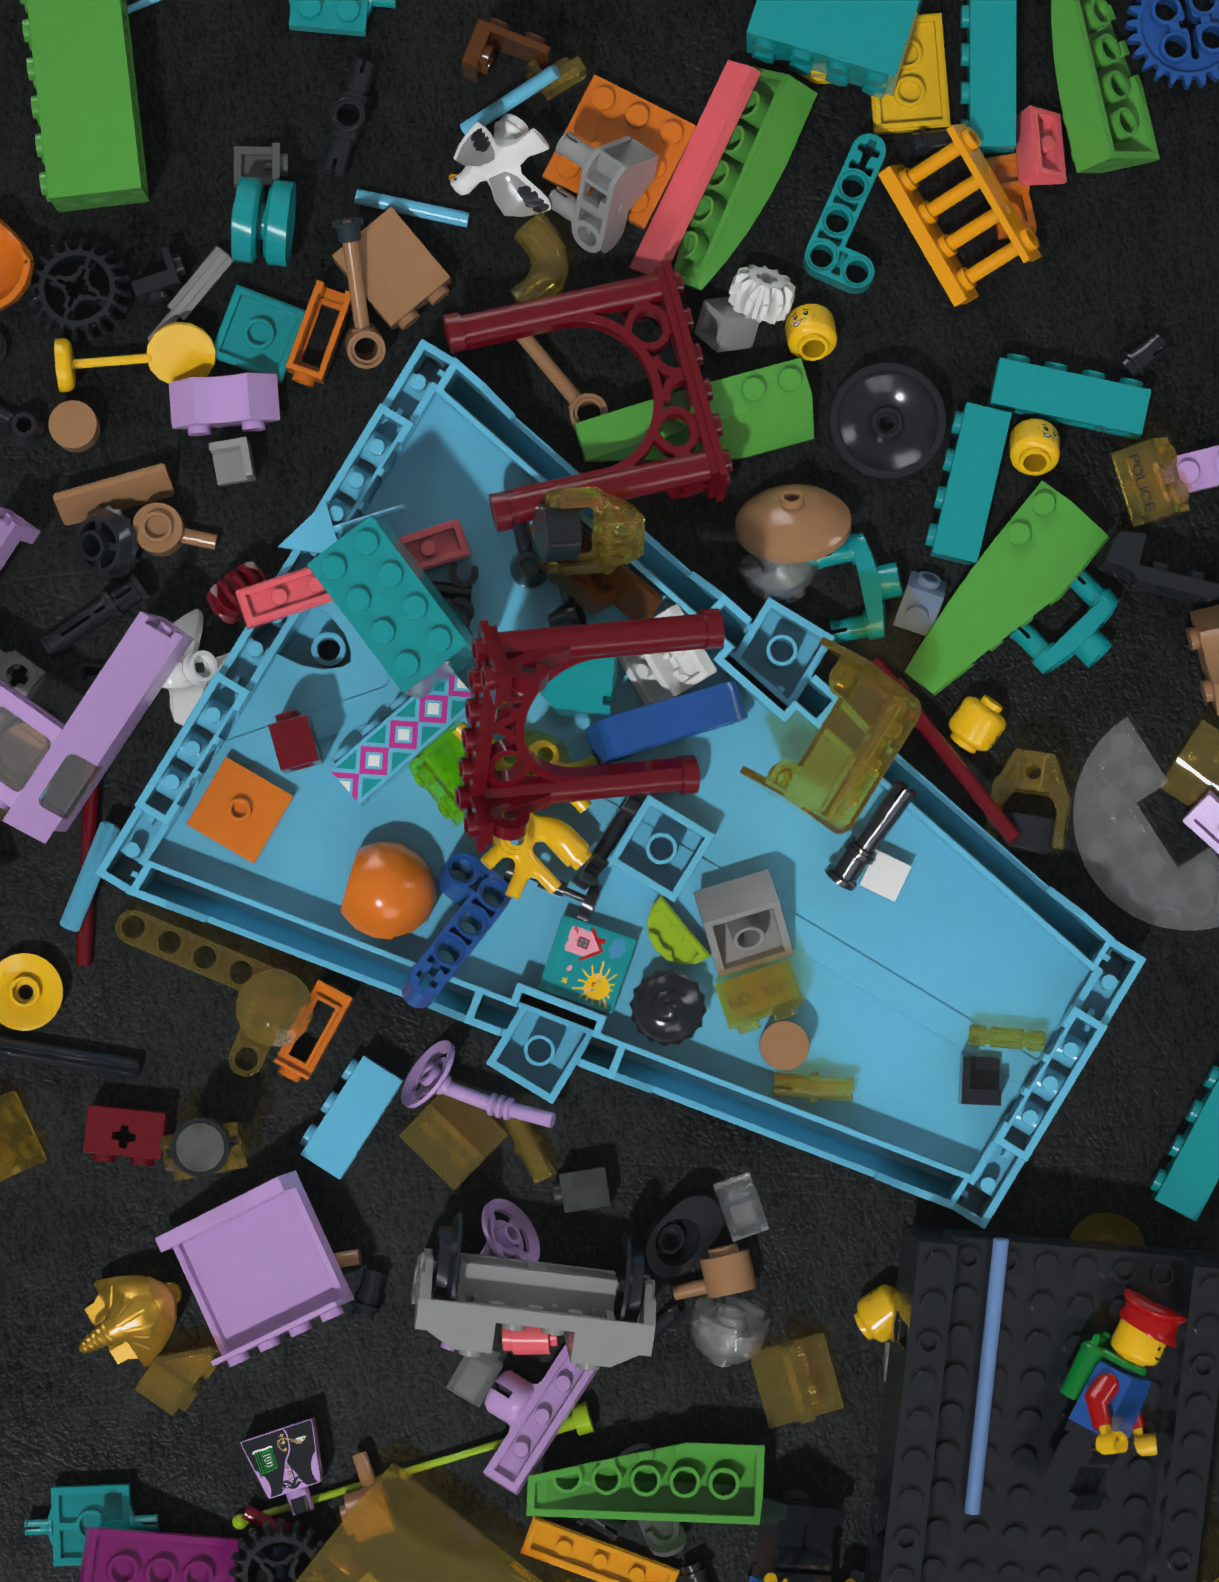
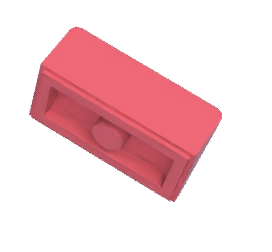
(1040, 147)

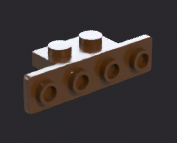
(599, 591)

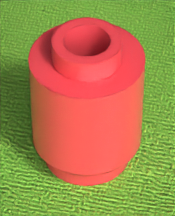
(528, 1342)

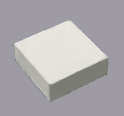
(885, 876)

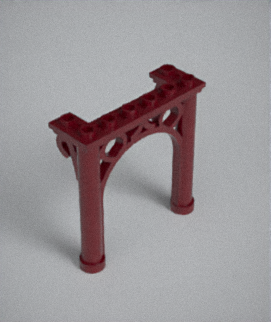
(636, 300)
(502, 674)

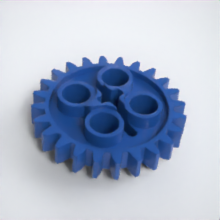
(1153, 33)

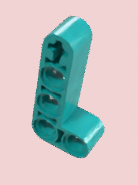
(850, 210)

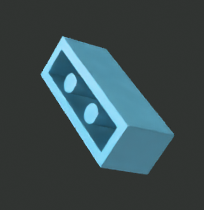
(350, 1116)

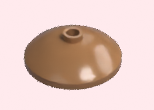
(793, 523)

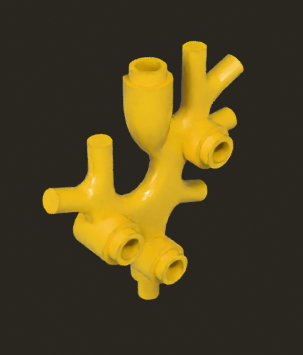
(552, 831)

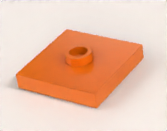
(240, 810)

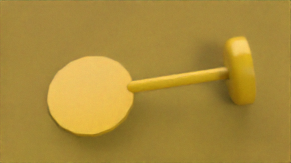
(172, 354)

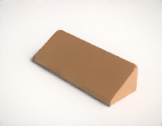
(118, 491)

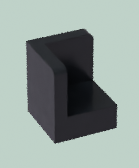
(979, 1081)

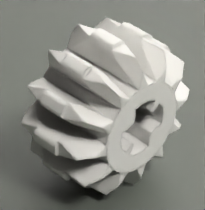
(761, 294)

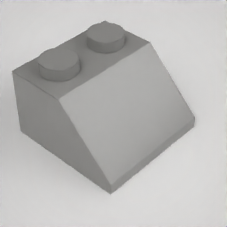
(743, 922)

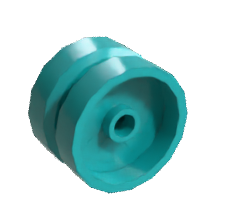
(258, 221)

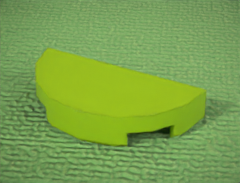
(672, 937)

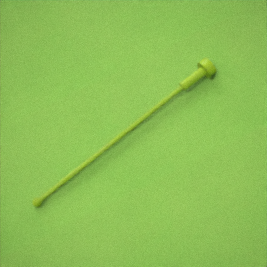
(578, 1420)

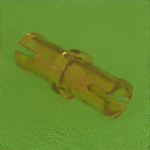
(813, 1087)
(530, 1149)

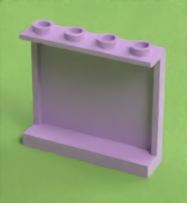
(259, 1268)

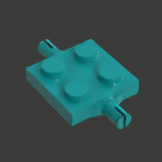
(334, 16)
(85, 1506)

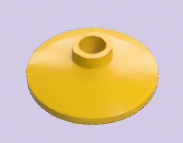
(46, 986)

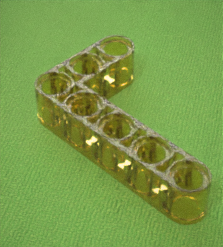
(186, 957)

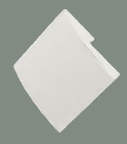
(667, 673)

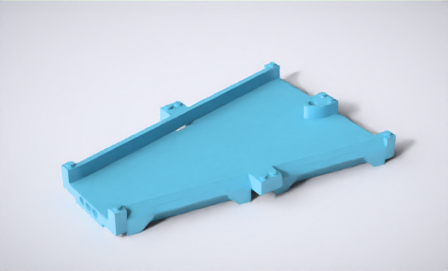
(878, 977)

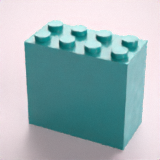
(841, 38)
(394, 607)

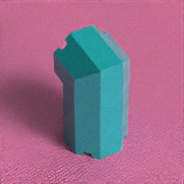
(583, 689)

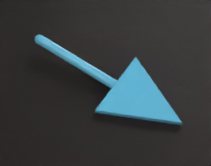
(319, 533)

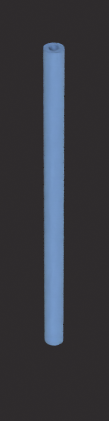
(986, 1376)

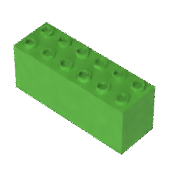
(85, 103)

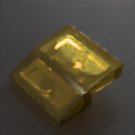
(1195, 767)

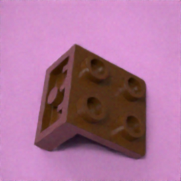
(496, 35)

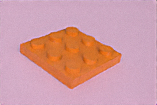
(614, 113)

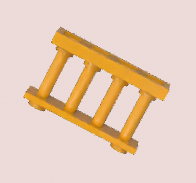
(922, 216)

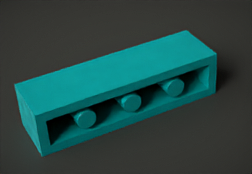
(990, 73)
(1069, 397)
(969, 484)
(1195, 1157)

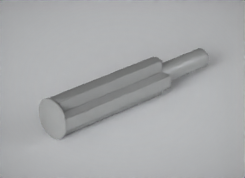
(196, 287)

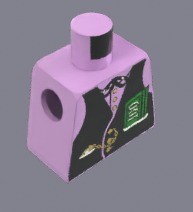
(287, 1462)

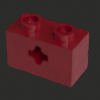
(295, 741)
(106, 1121)

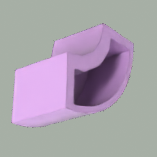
(224, 402)

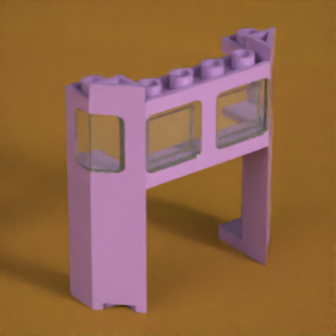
(53, 765)

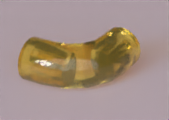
(547, 260)

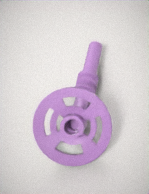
(439, 1082)
(504, 1237)

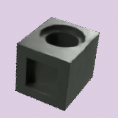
(582, 1189)

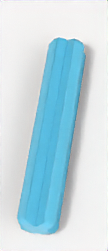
(87, 879)

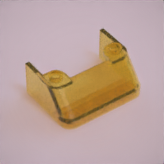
(850, 747)

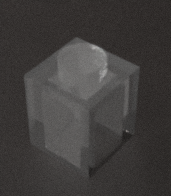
(475, 1377)

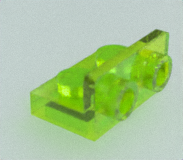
(438, 773)

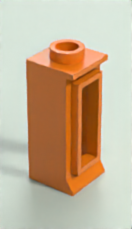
(321, 296)
(295, 1068)

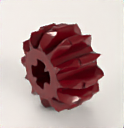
(223, 596)

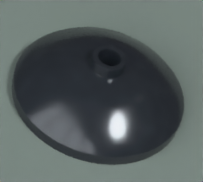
(895, 394)

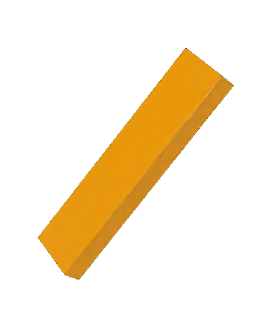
(591, 1555)

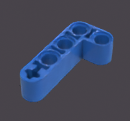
(665, 722)
(454, 938)

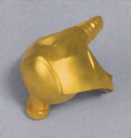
(133, 1316)

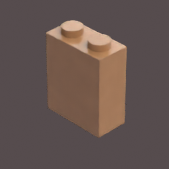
(397, 271)

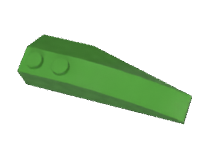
(1097, 93)
(744, 175)
(756, 411)
(1012, 581)
(658, 1485)

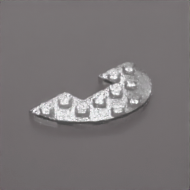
(1122, 846)

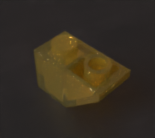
(173, 1376)

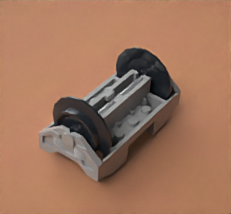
(598, 1311)

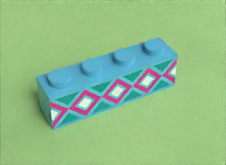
(397, 740)

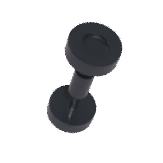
(588, 901)

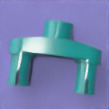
(876, 585)
(1082, 639)

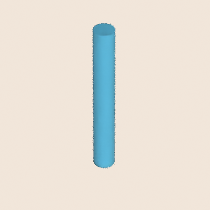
(513, 98)
(412, 208)

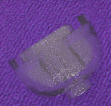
(777, 579)
(728, 1331)

